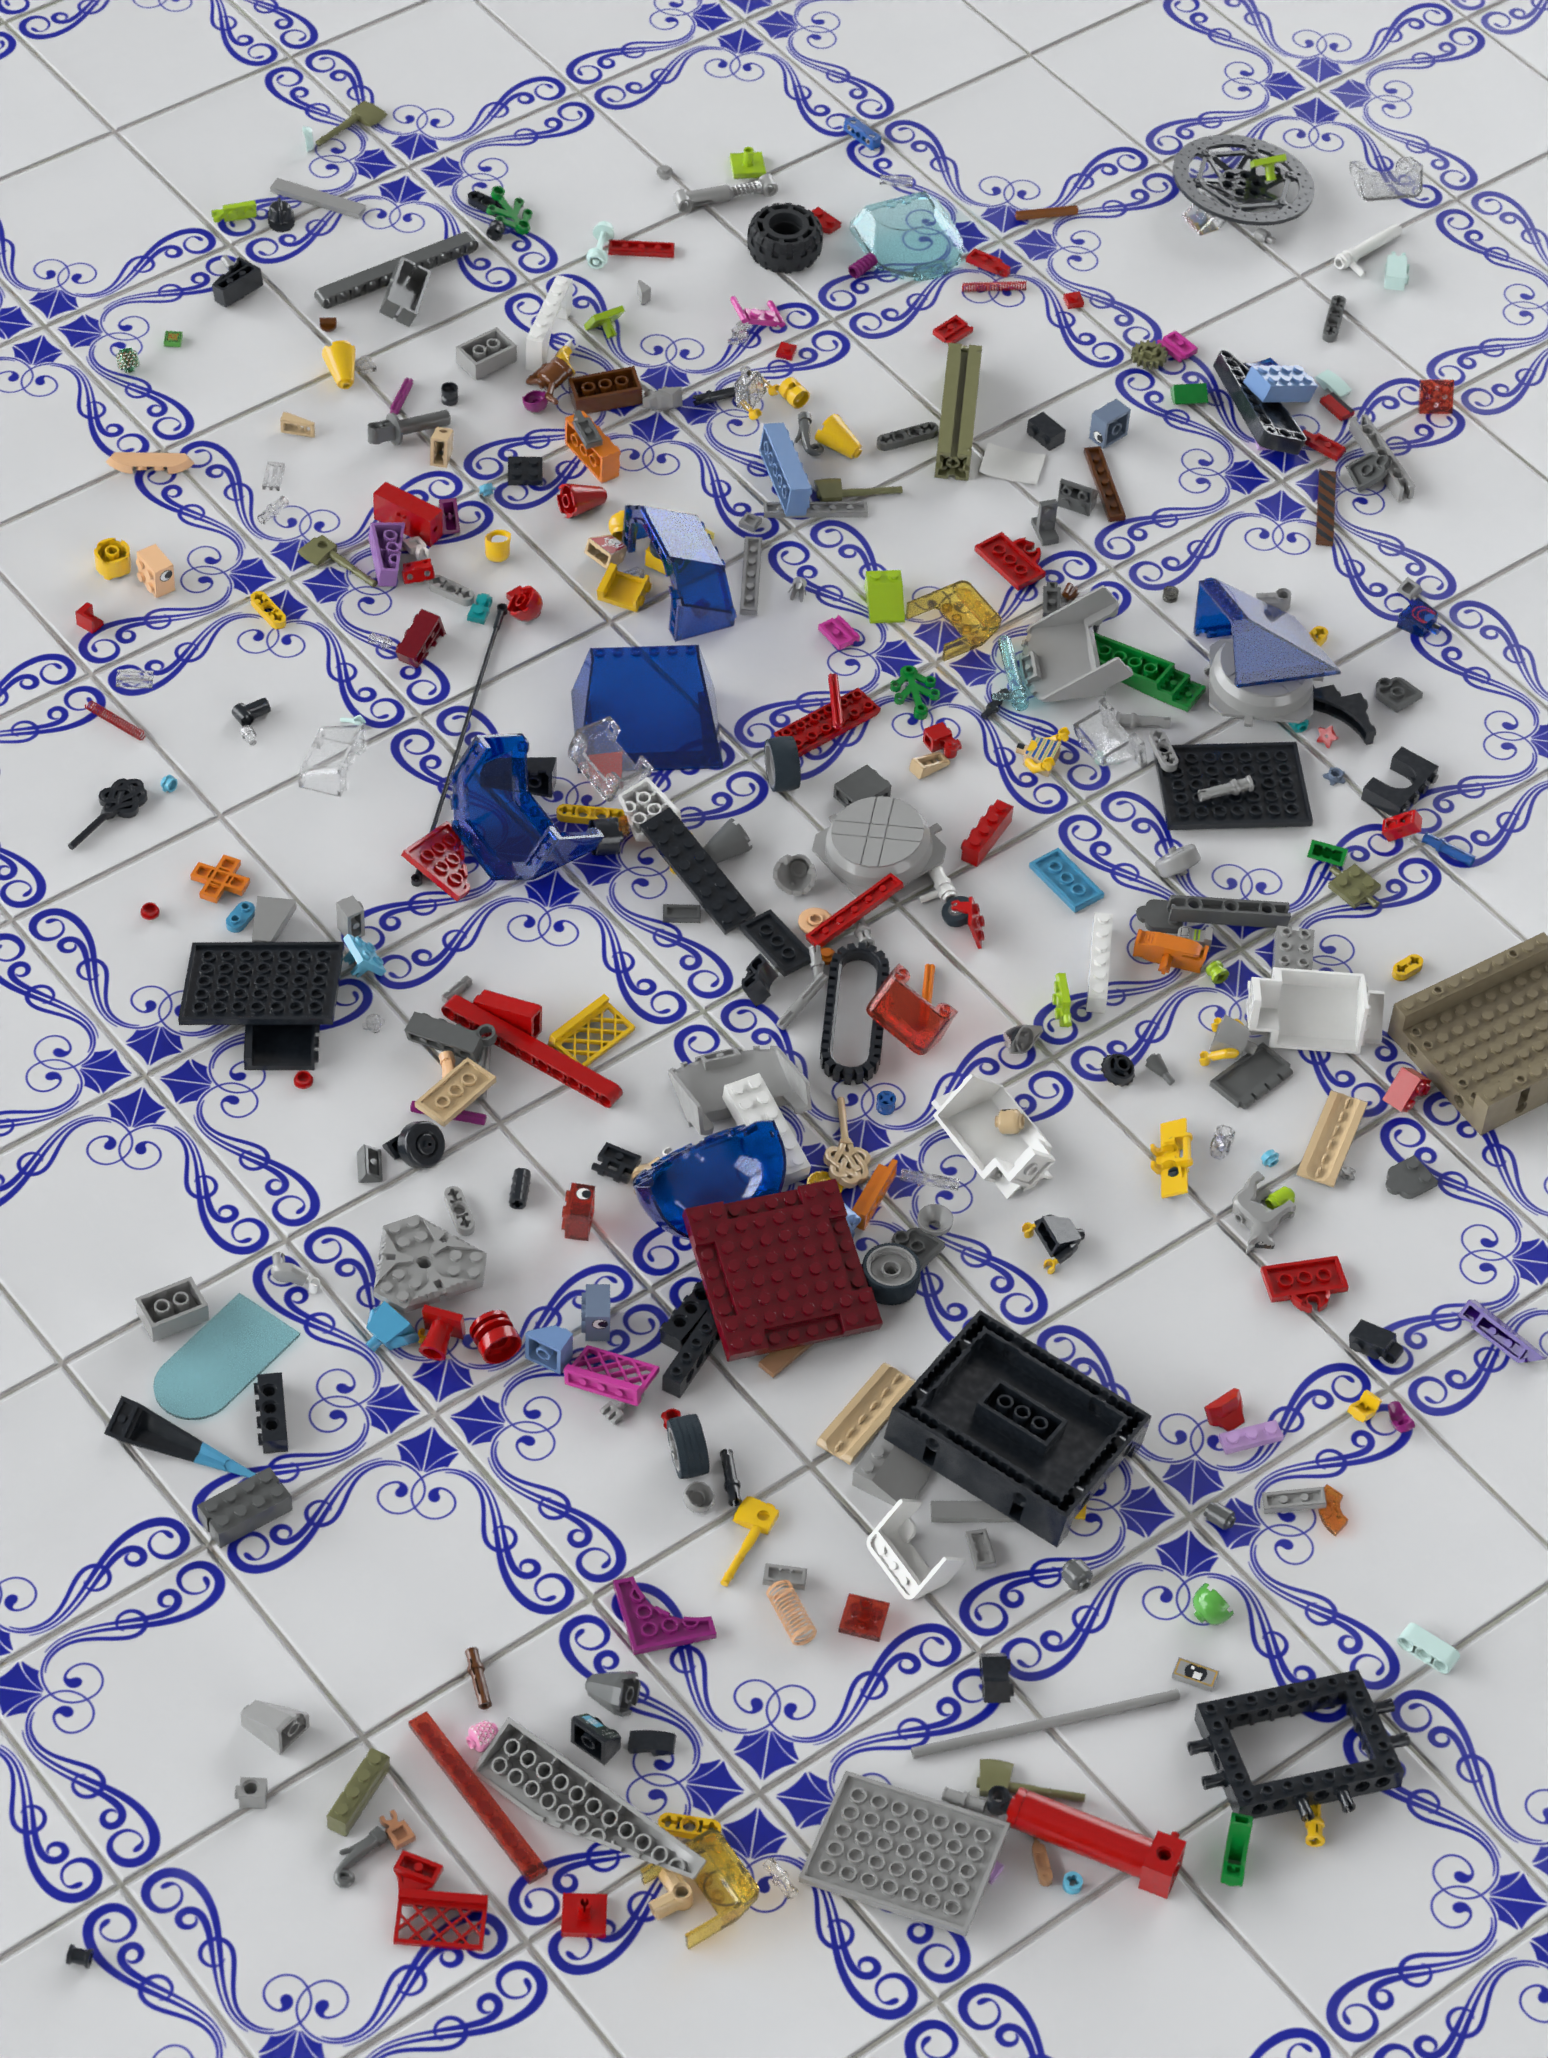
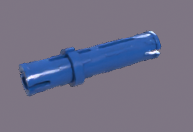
(1447, 848)

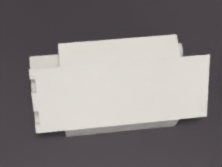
(1315, 1010)
(1004, 1159)

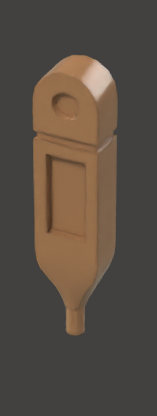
(1041, 1863)

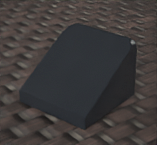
(392, 1147)

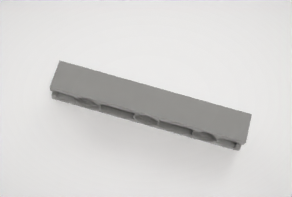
(1371, 441)

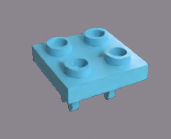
(364, 955)

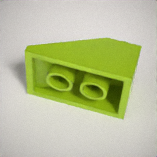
(884, 596)

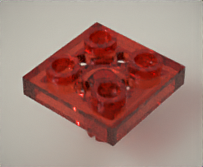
(1433, 395)
(866, 1612)

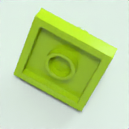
(747, 164)
(1268, 164)
(605, 320)

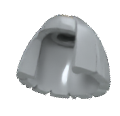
(794, 874)

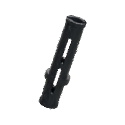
(711, 396)
(731, 1483)

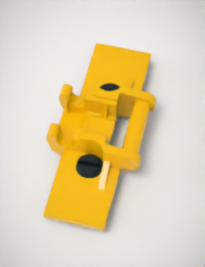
(1168, 1161)

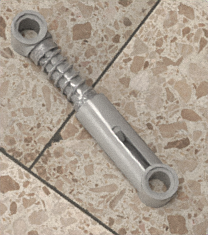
(687, 199)

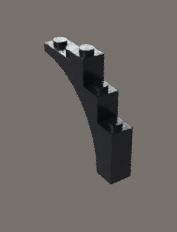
(1348, 709)

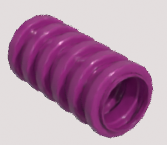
(863, 265)

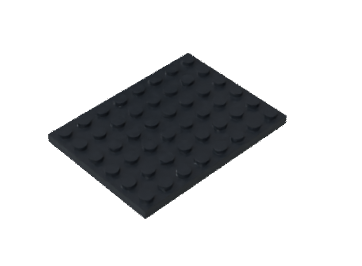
(1277, 777)
(261, 983)

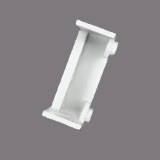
(899, 1558)

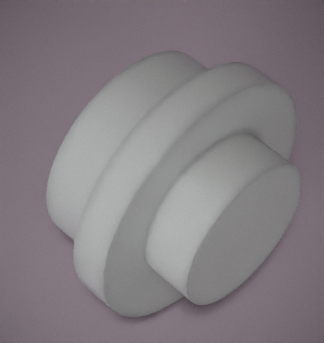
(664, 172)

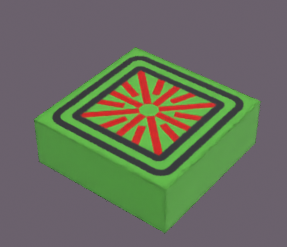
(173, 338)

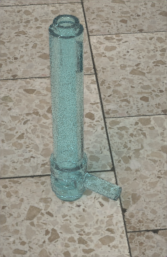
(1017, 692)

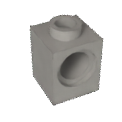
(254, 1800)

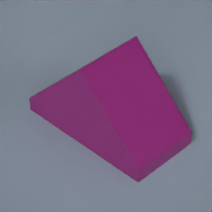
(450, 515)

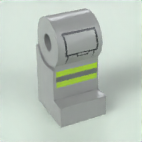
(1203, 937)

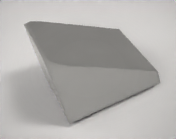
(643, 292)
(1409, 588)

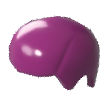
(535, 401)

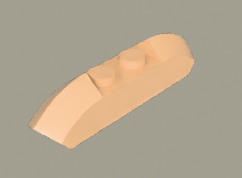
(128, 460)

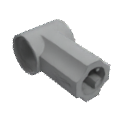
(1280, 599)

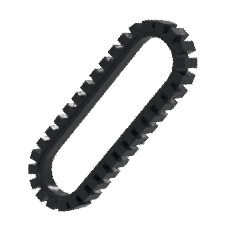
(827, 1061)

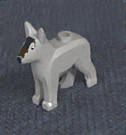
(1256, 1216)

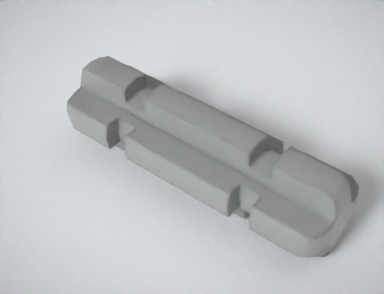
(458, 988)

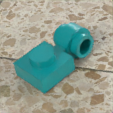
(479, 612)

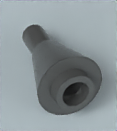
(1157, 1065)

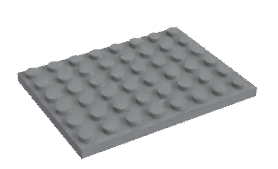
(905, 1853)

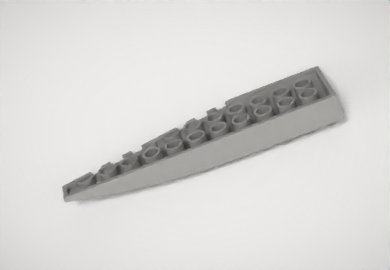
(572, 1800)

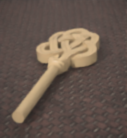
(854, 1157)

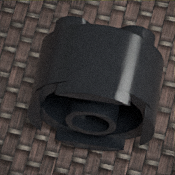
(612, 836)

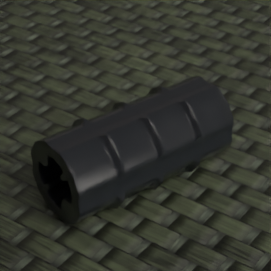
(519, 1188)

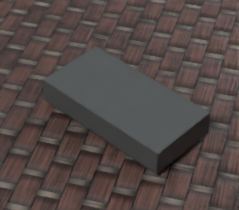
(681, 913)

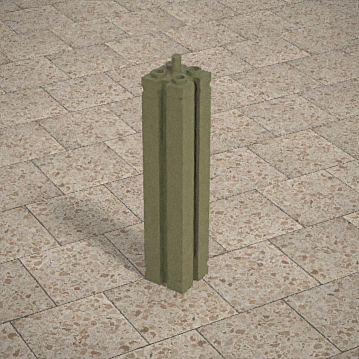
(958, 411)

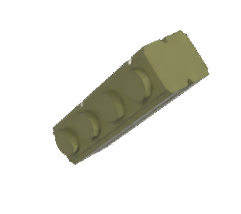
(358, 1792)

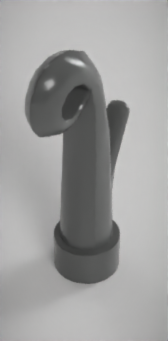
(804, 422)
(356, 1852)

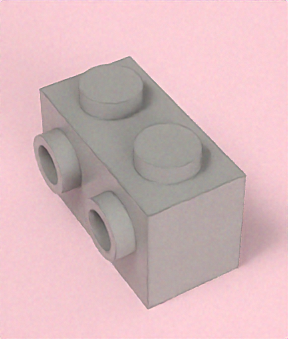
(350, 917)

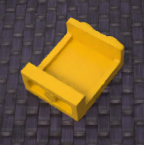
(623, 589)

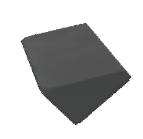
(369, 1164)

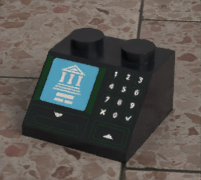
(594, 1737)

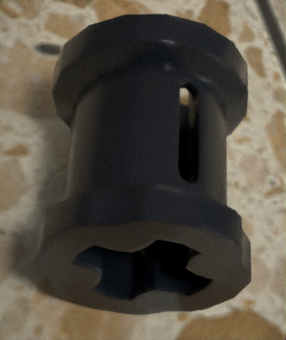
(79, 1956)

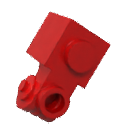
(940, 737)

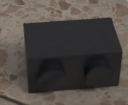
(1046, 431)

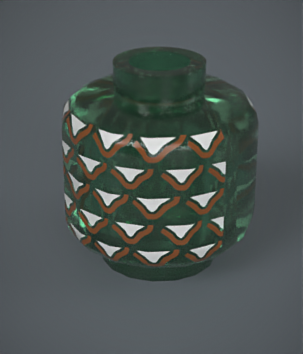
(127, 360)

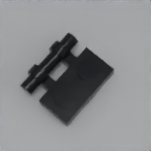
(619, 1158)

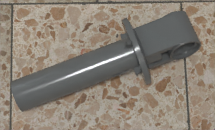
(393, 429)

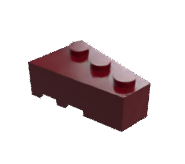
(419, 638)

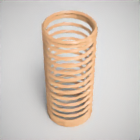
(796, 1633)

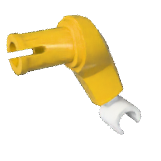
(565, 351)

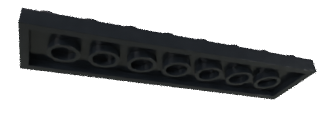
(697, 870)

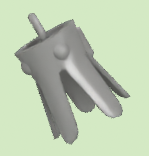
(798, 584)

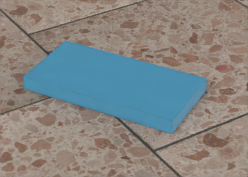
(1066, 880)

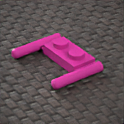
(759, 317)

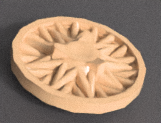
(812, 918)

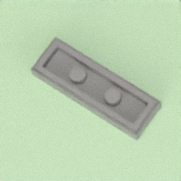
(1294, 1500)

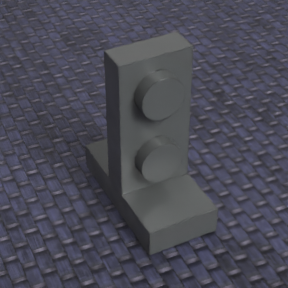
(1045, 522)

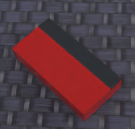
(1337, 406)

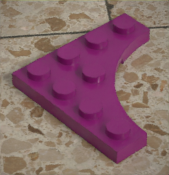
(654, 1628)

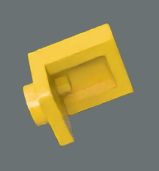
(1365, 1407)

